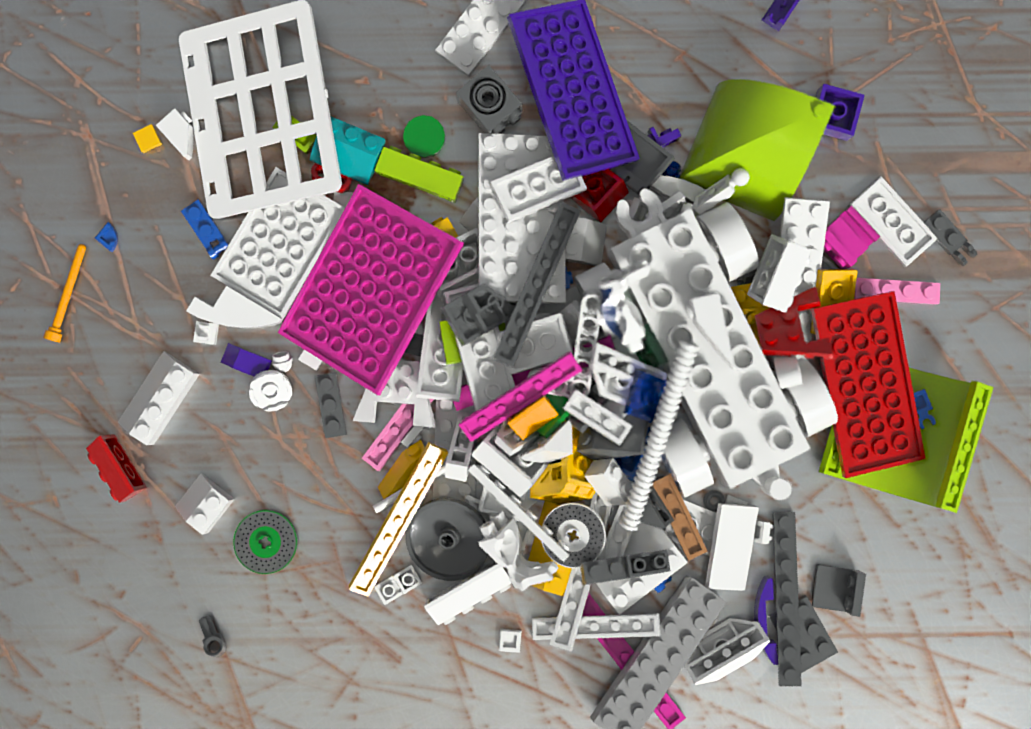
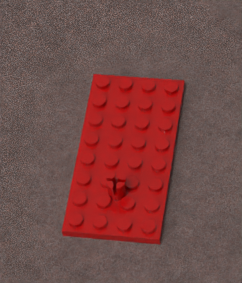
(869, 384)

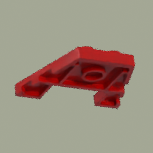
(782, 331)

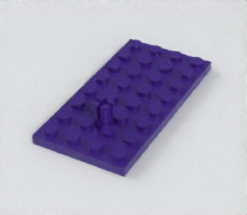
(573, 88)

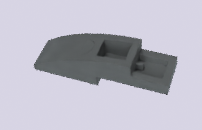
(625, 567)

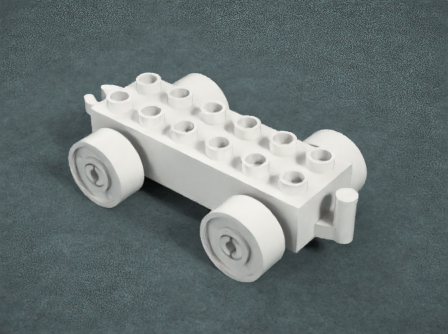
(736, 405)

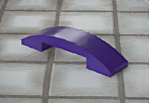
(765, 593)

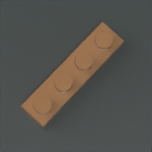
(683, 523)

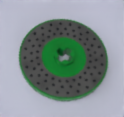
(250, 549)

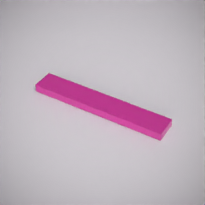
(520, 396)

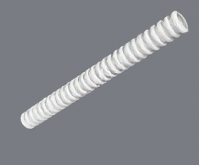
(658, 435)

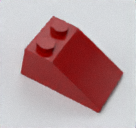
(602, 193)

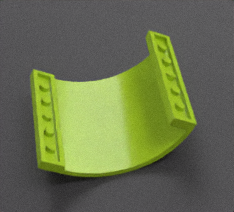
(947, 445)

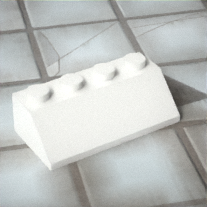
(158, 399)
(467, 592)

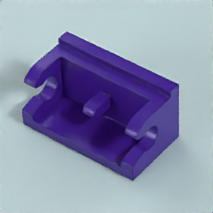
(779, 13)

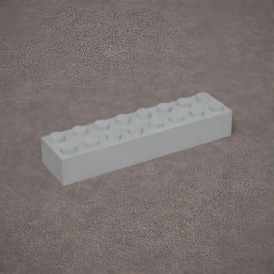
(659, 658)

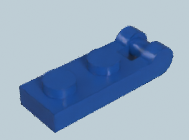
(205, 228)

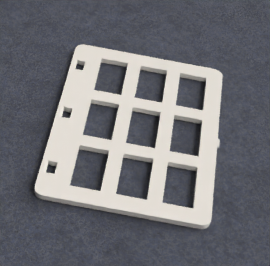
(203, 105)

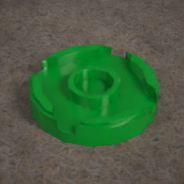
(424, 136)

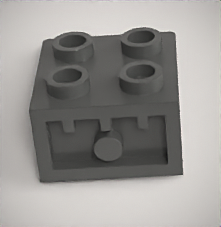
(839, 589)

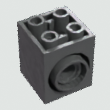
(492, 116)

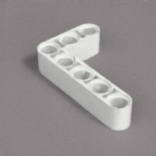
(581, 353)

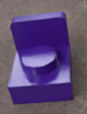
(667, 136)

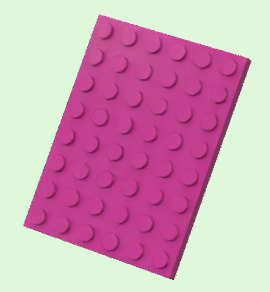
(370, 289)

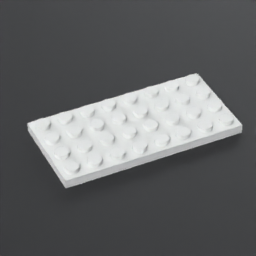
(511, 248)

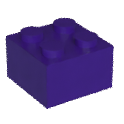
(845, 112)

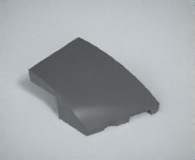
(476, 313)

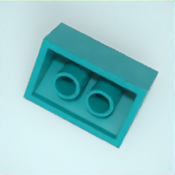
(356, 151)

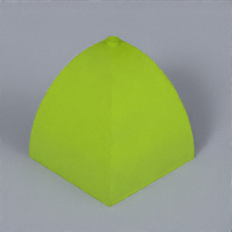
(762, 131)

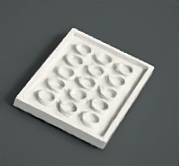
(278, 248)

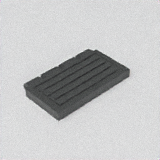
(649, 167)

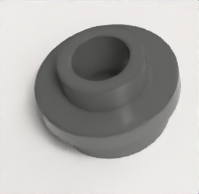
(713, 493)

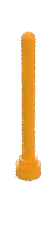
(54, 332)

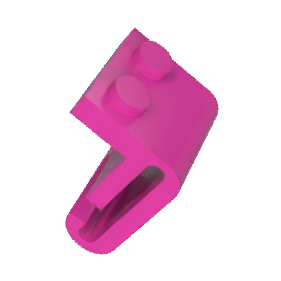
(848, 238)

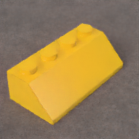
(538, 554)

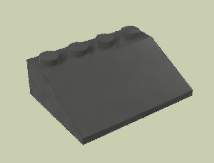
(599, 447)

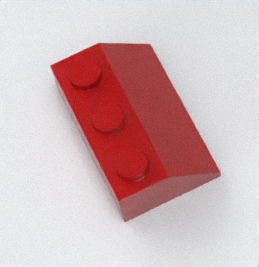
(115, 467)

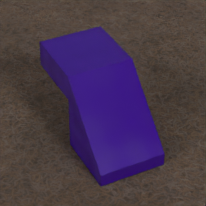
(244, 360)

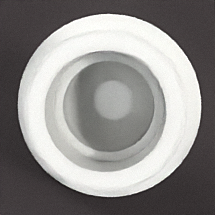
(282, 361)

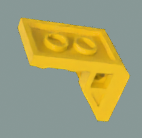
(565, 480)

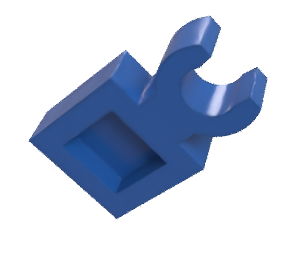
(923, 405)

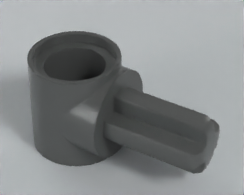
(210, 636)

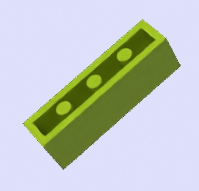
(419, 174)

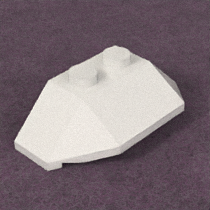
(616, 372)
(725, 649)

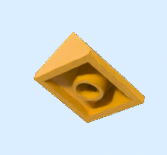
(532, 417)

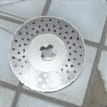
(589, 530)

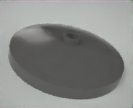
(434, 549)

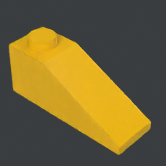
(401, 470)

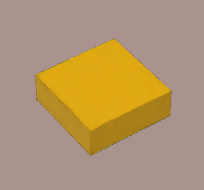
(147, 138)

